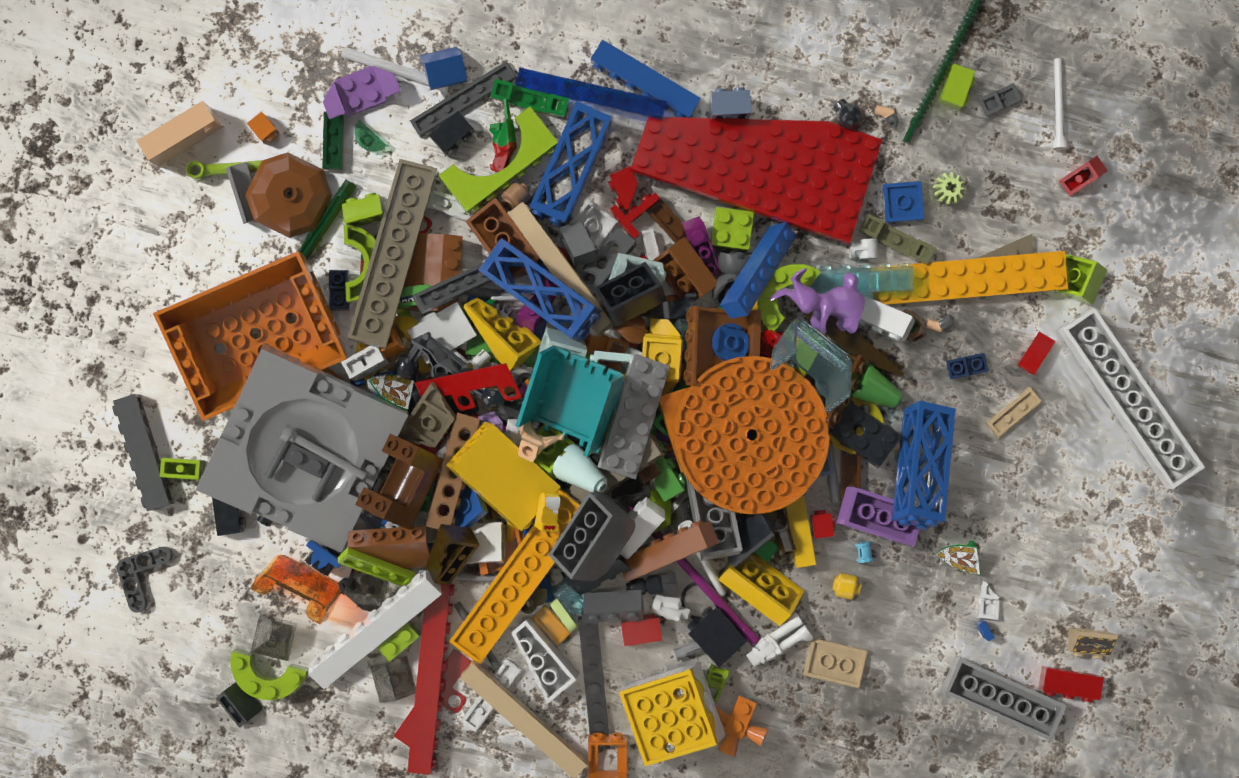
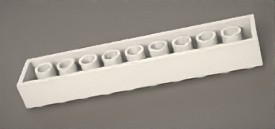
(1131, 399)

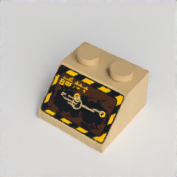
(1090, 641)

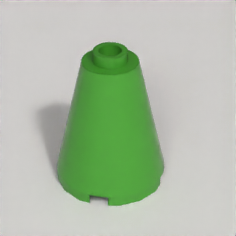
(877, 389)

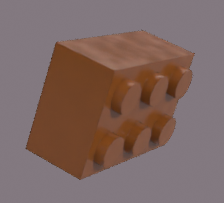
(686, 270)

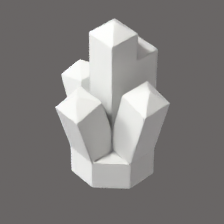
(670, 608)

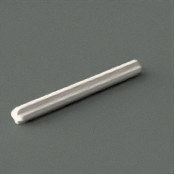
(394, 68)

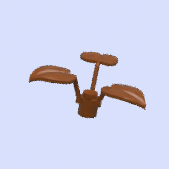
(634, 331)

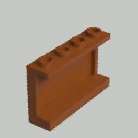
(393, 545)

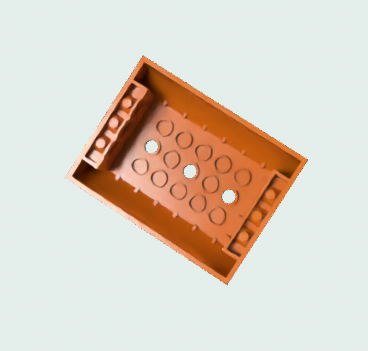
(228, 316)

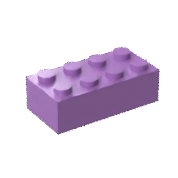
(873, 515)

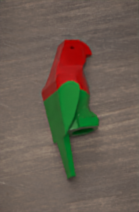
(503, 140)

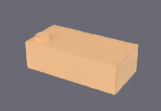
(179, 133)

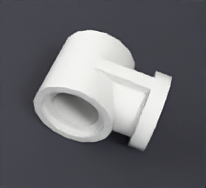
(864, 249)

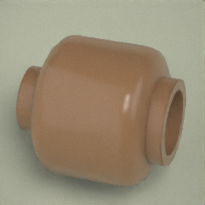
(515, 194)

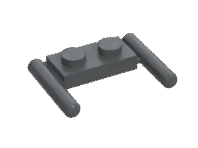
(306, 461)

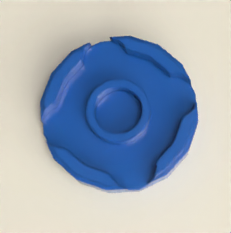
(730, 342)

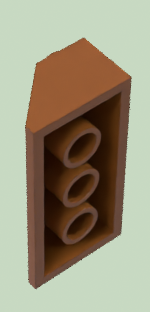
(494, 223)

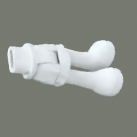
(768, 647)

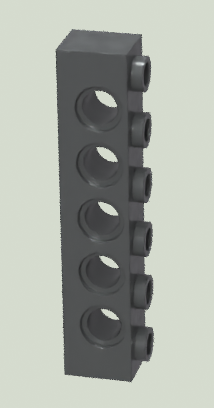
(614, 238)

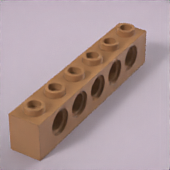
(443, 480)

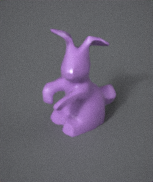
(841, 302)

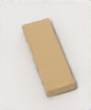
(1013, 412)

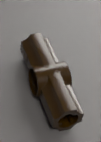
(783, 536)

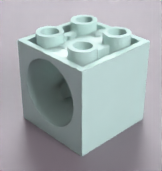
(559, 339)

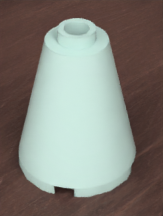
(579, 470)

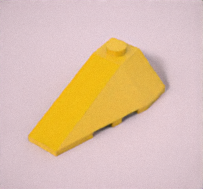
(505, 339)

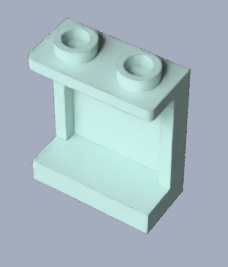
(626, 262)
(610, 357)

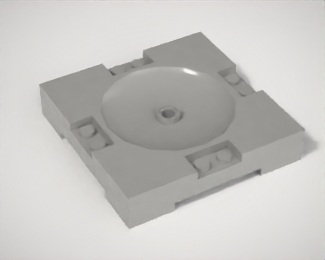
(321, 411)

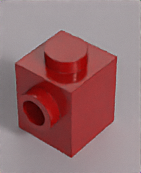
(822, 524)

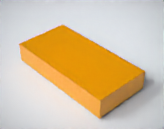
(551, 625)

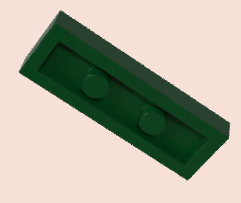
(332, 142)

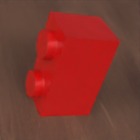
(642, 630)

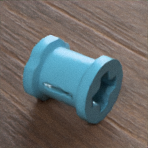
(864, 551)

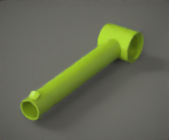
(216, 169)

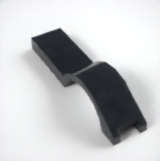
(672, 309)

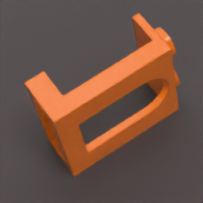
(607, 739)

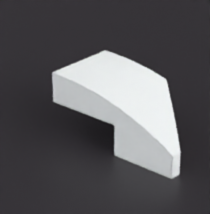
(988, 604)

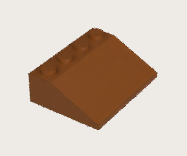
(433, 261)

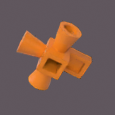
(739, 726)

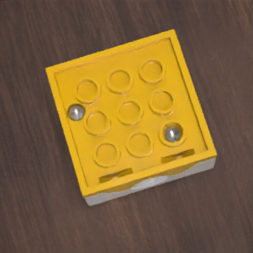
(672, 714)

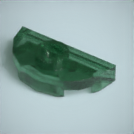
(367, 139)

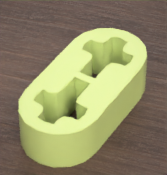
(564, 615)

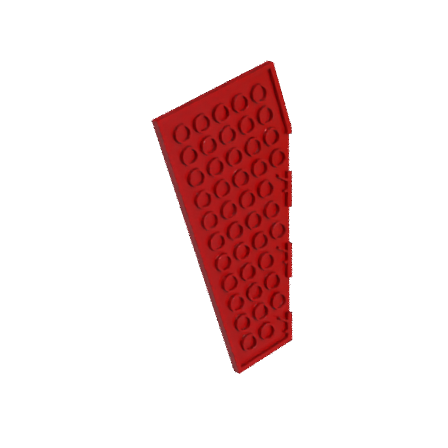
(775, 168)

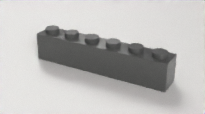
(142, 451)

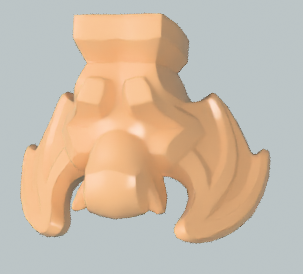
(533, 443)

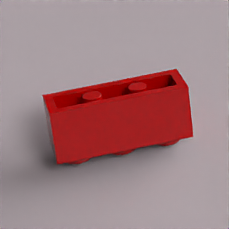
(1070, 684)

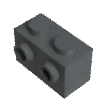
(578, 243)

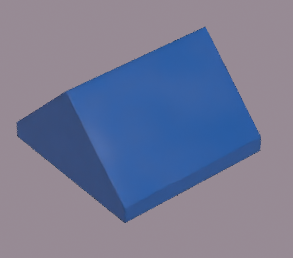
(444, 68)

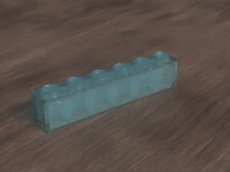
(870, 279)

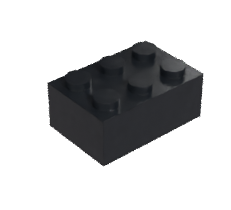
(630, 294)

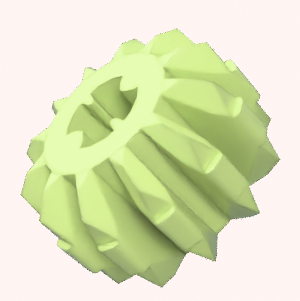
(949, 195)

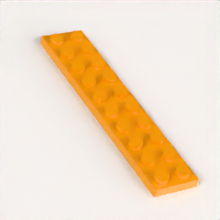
(982, 278)
(511, 587)

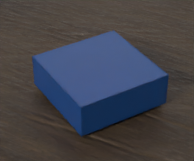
(984, 630)

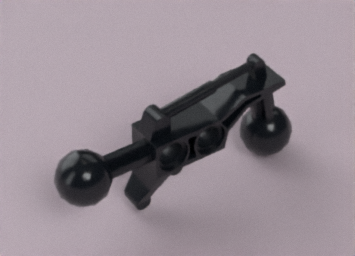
(408, 366)

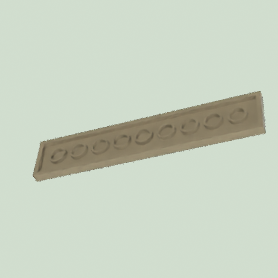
(392, 254)

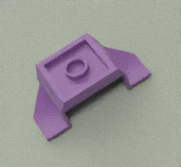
(360, 92)

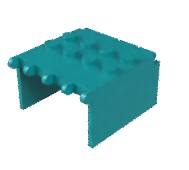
(572, 397)

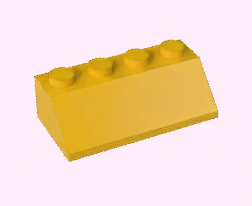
(763, 587)

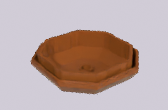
(288, 214)

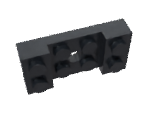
(875, 441)

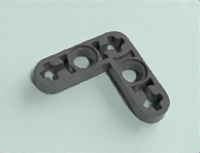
(136, 567)

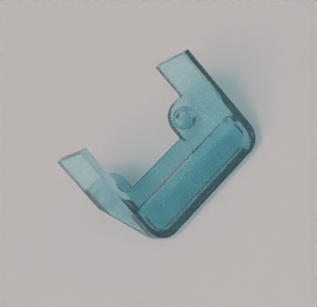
(818, 358)

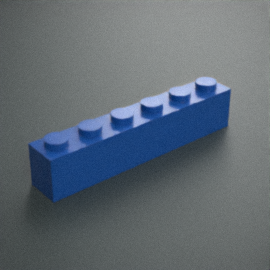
(643, 79)
(758, 270)

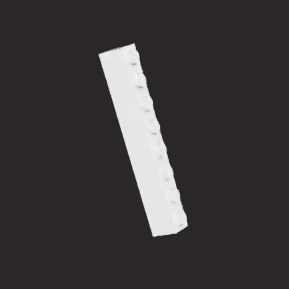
(374, 629)

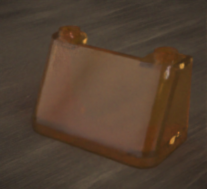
(302, 581)

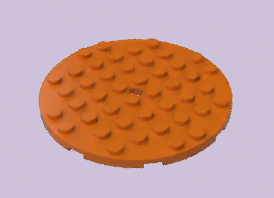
(714, 430)

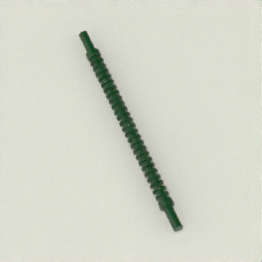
(915, 121)

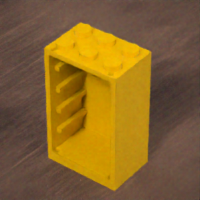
(500, 476)

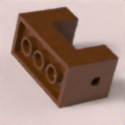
(405, 485)

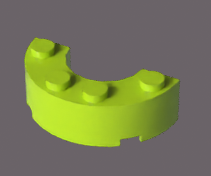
(364, 242)
(770, 313)
(261, 686)

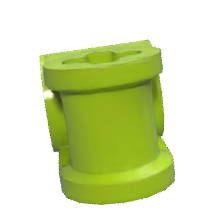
(715, 681)

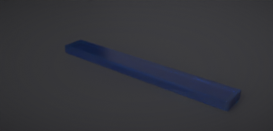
(592, 93)

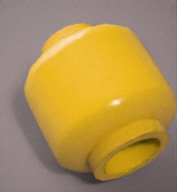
(846, 586)

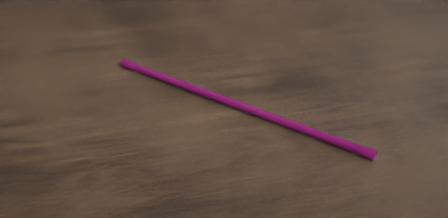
(744, 629)

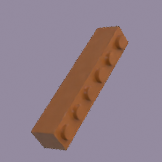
(670, 549)

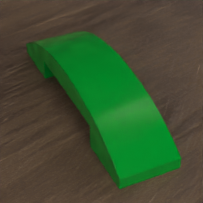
(525, 98)

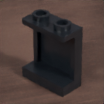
(715, 635)

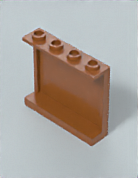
(701, 327)

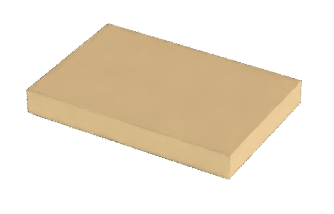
(835, 662)

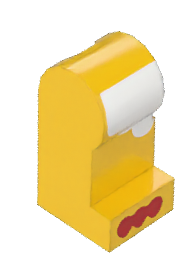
(547, 512)

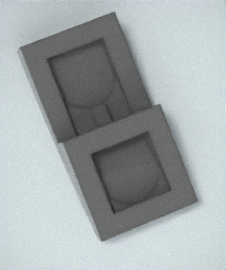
(1000, 99)

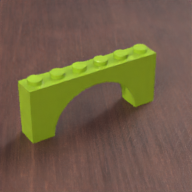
(473, 190)

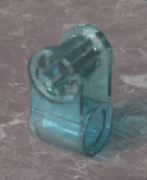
(566, 595)

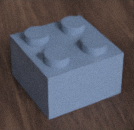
(730, 104)

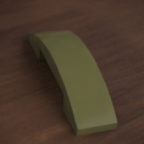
(897, 240)

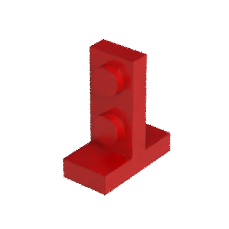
(634, 213)

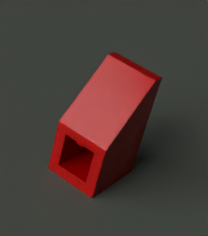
(625, 186)

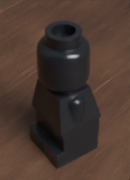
(654, 584)

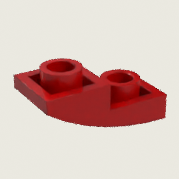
(1036, 353)

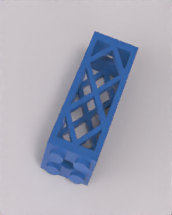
(552, 210)
(501, 258)
(921, 416)

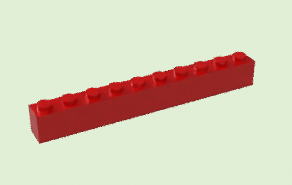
(430, 683)

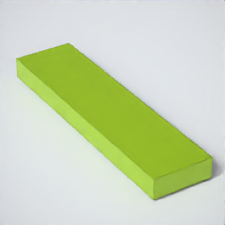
(376, 567)

